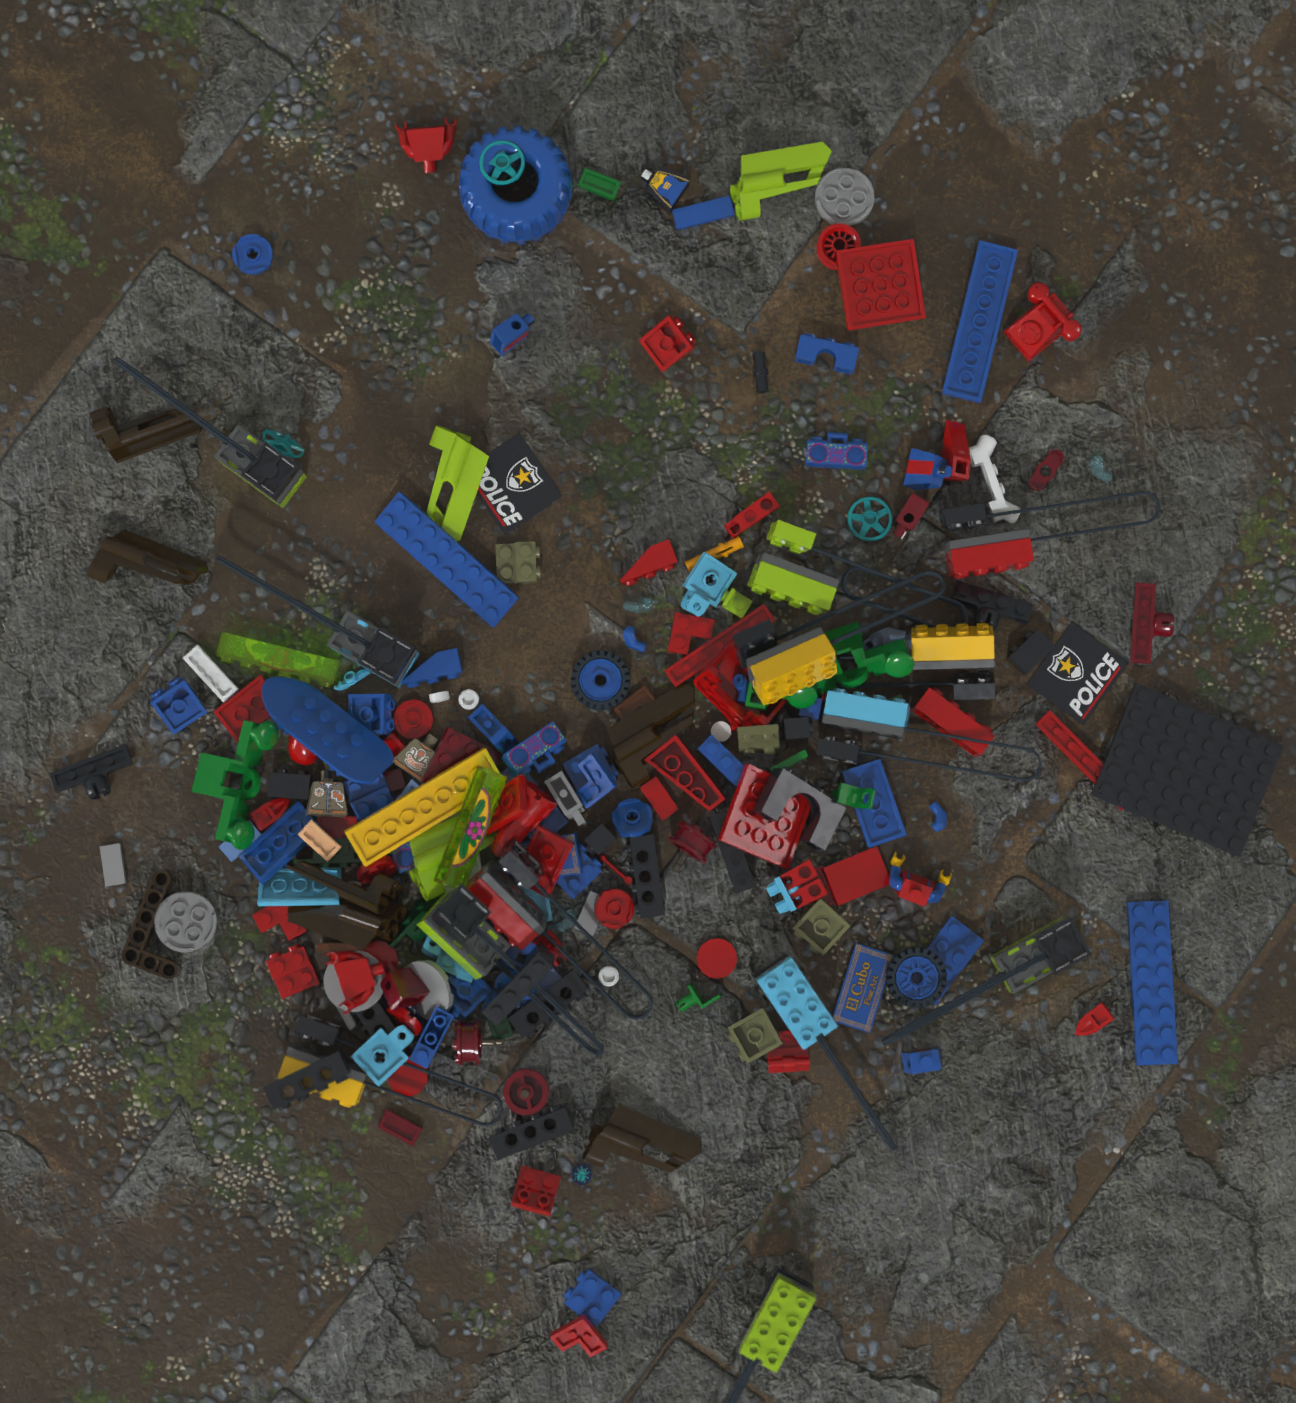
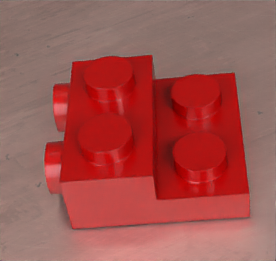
(668, 342)
(292, 971)

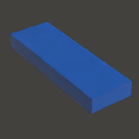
(703, 213)

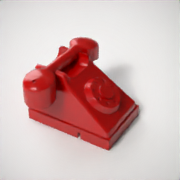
(1042, 323)

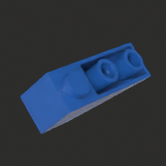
(440, 665)
(431, 1037)

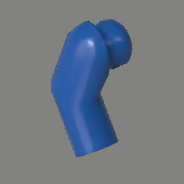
(631, 641)
(742, 686)
(941, 817)

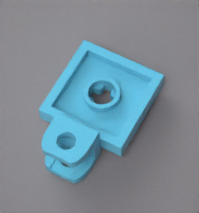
(704, 594)
(445, 961)
(393, 1048)

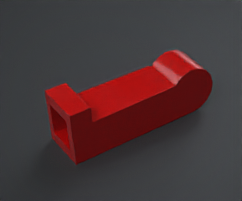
(751, 515)

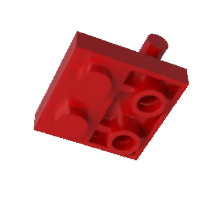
(788, 1056)
(535, 1190)

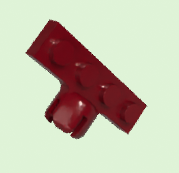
(1147, 623)

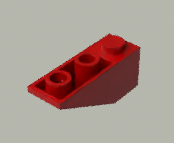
(956, 451)
(655, 559)

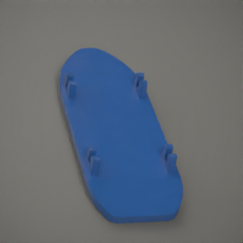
(326, 729)

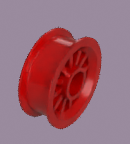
(838, 229)

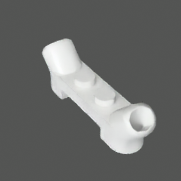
(980, 456)

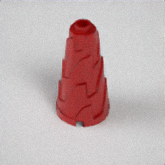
(539, 806)

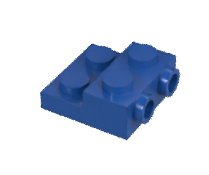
(177, 704)
(373, 711)
(577, 776)
(368, 797)
(575, 884)
(466, 996)
(591, 1296)

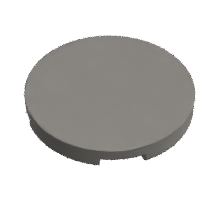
(844, 196)
(185, 921)
(436, 981)
(334, 991)

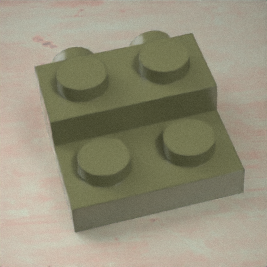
(518, 563)
(758, 739)
(821, 927)
(754, 1036)

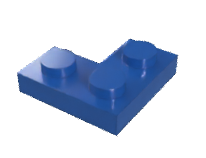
(599, 780)

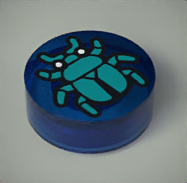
(581, 1174)

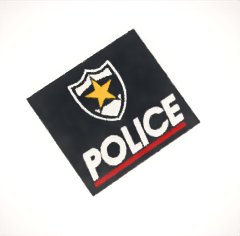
(515, 485)
(1077, 673)

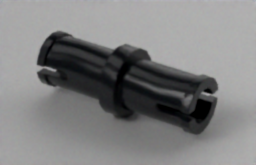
(760, 372)

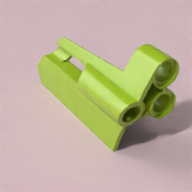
(764, 175)
(463, 468)
(427, 855)

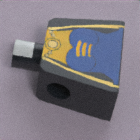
(665, 187)

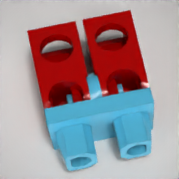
(790, 887)

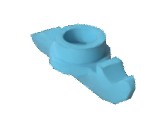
(351, 678)

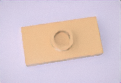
(319, 840)

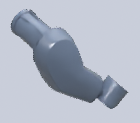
(886, 636)

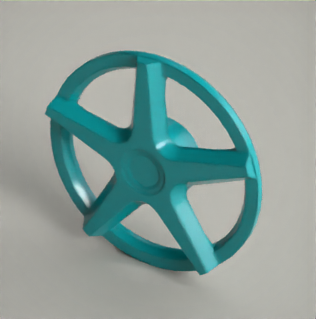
(503, 163)
(283, 444)
(869, 519)

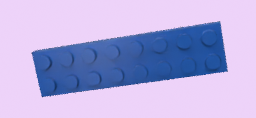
(979, 321)
(447, 559)
(1152, 983)

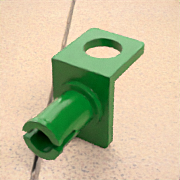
(853, 796)
(693, 998)

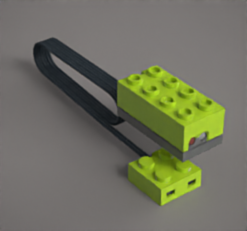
(813, 589)

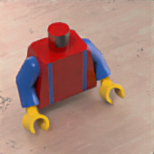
(914, 887)

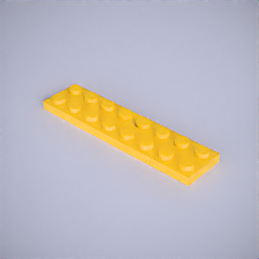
(416, 810)

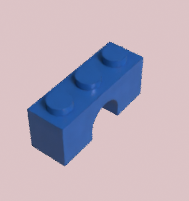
(843, 354)
(722, 759)

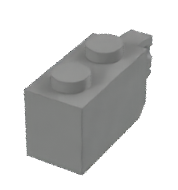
(566, 797)

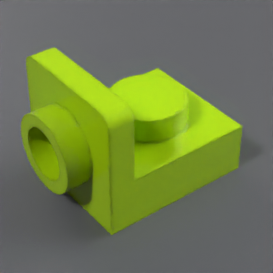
(736, 603)

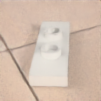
(210, 673)

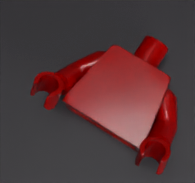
(427, 143)
(355, 976)

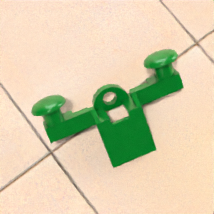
(887, 658)
(211, 776)

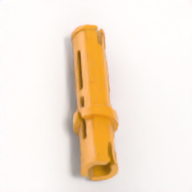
(718, 552)

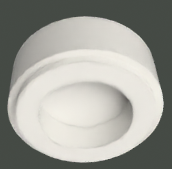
(439, 697)
(468, 699)
(721, 731)
(608, 975)

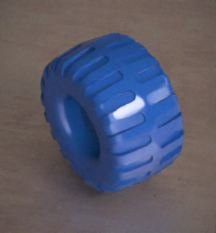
(523, 219)

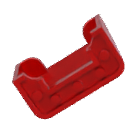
(717, 686)

